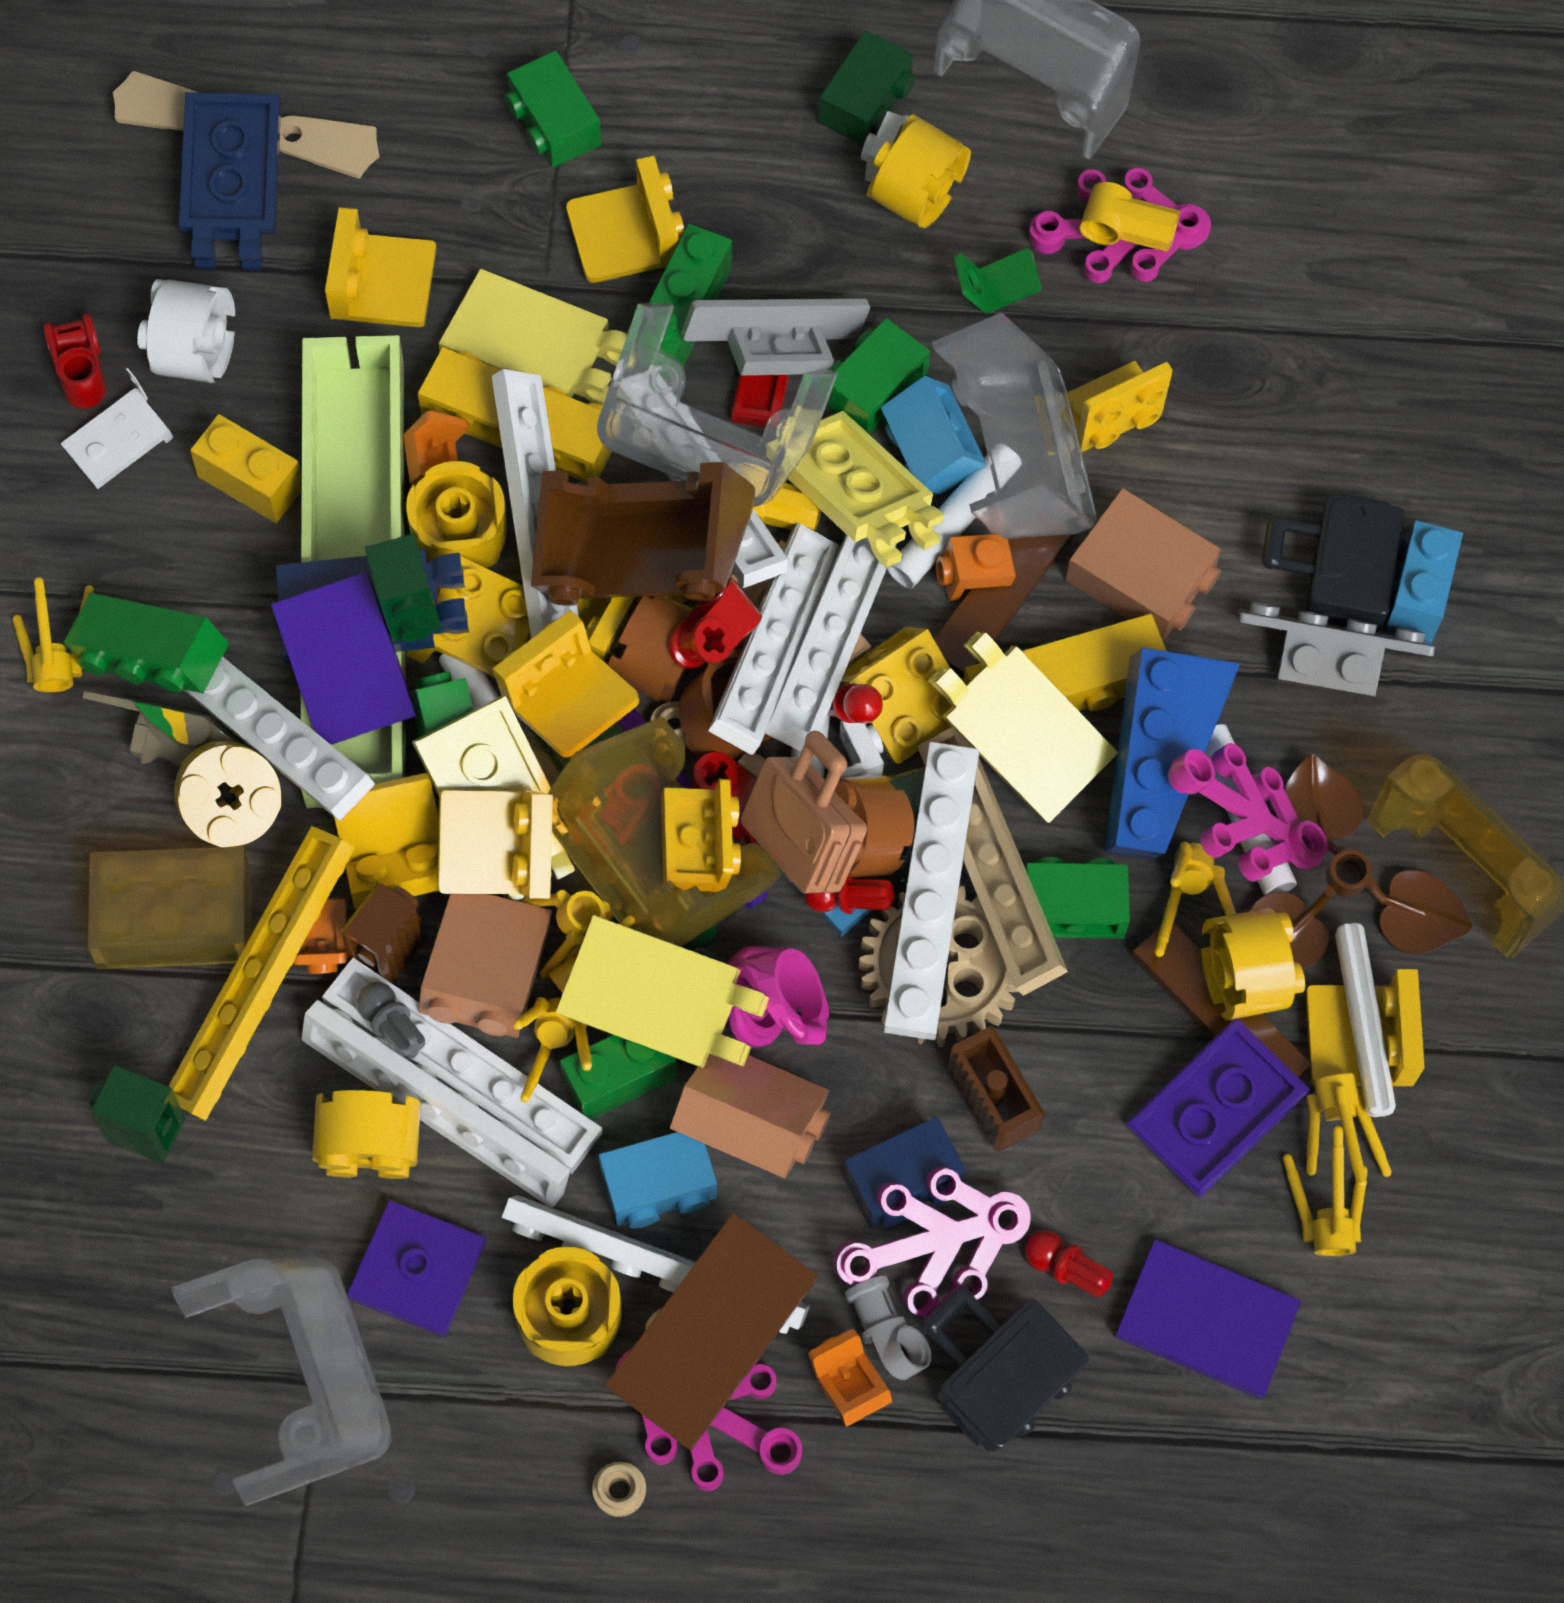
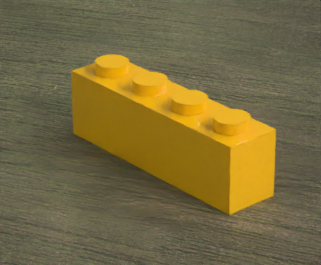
(464, 389)
(1091, 665)

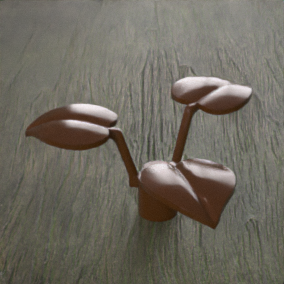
(1420, 908)

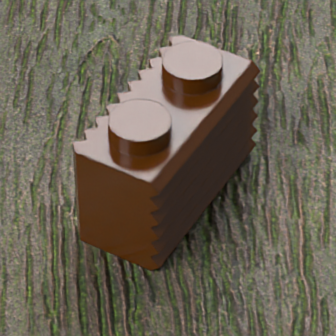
(384, 931)
(995, 1088)

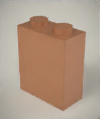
(1144, 564)
(484, 962)
(753, 1112)

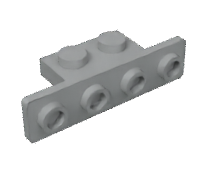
(777, 333)
(1330, 653)

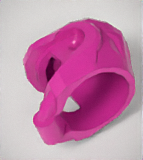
(791, 985)

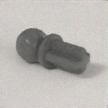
(389, 1018)

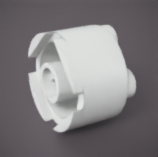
(188, 330)

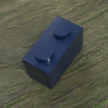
(902, 1160)

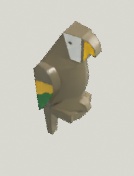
(167, 729)

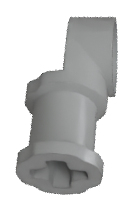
(888, 1329)

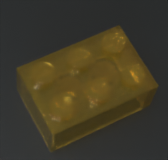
(169, 907)

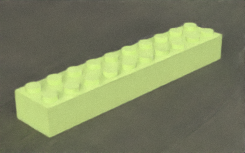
(354, 486)

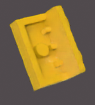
(699, 837)

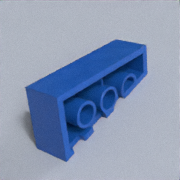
(1166, 711)

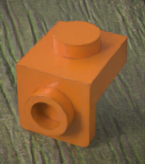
(432, 442)
(974, 563)
(325, 943)
(848, 1377)

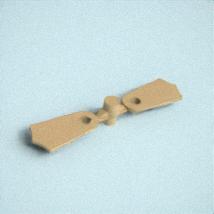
(325, 143)

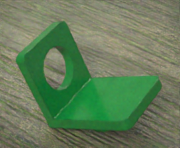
(999, 281)

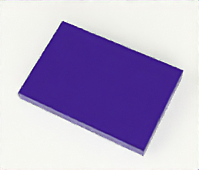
(344, 659)
(1217, 1108)
(1208, 1319)

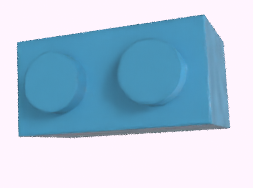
(932, 435)
(1424, 579)
(657, 1179)

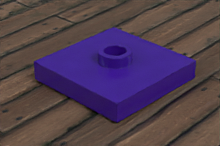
(417, 1268)

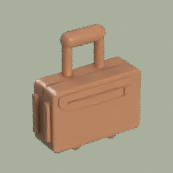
(804, 819)

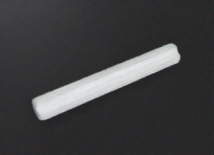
(1365, 1020)

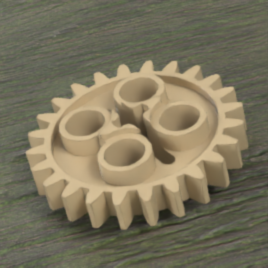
(978, 965)

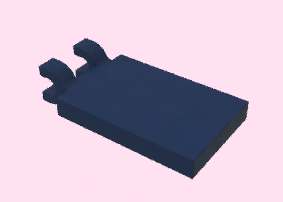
(230, 173)
(441, 573)

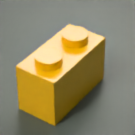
(247, 468)

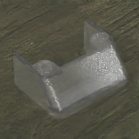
(1061, 43)
(652, 426)
(1025, 431)
(347, 1412)

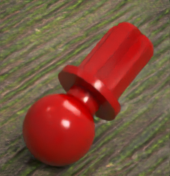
(856, 703)
(854, 895)
(1047, 1252)

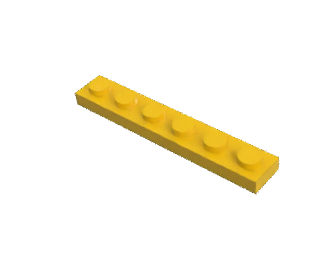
(259, 971)

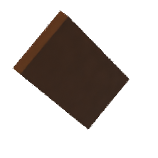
(712, 1331)

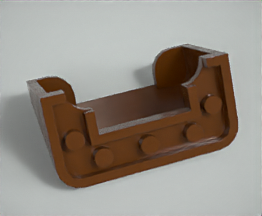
(640, 535)

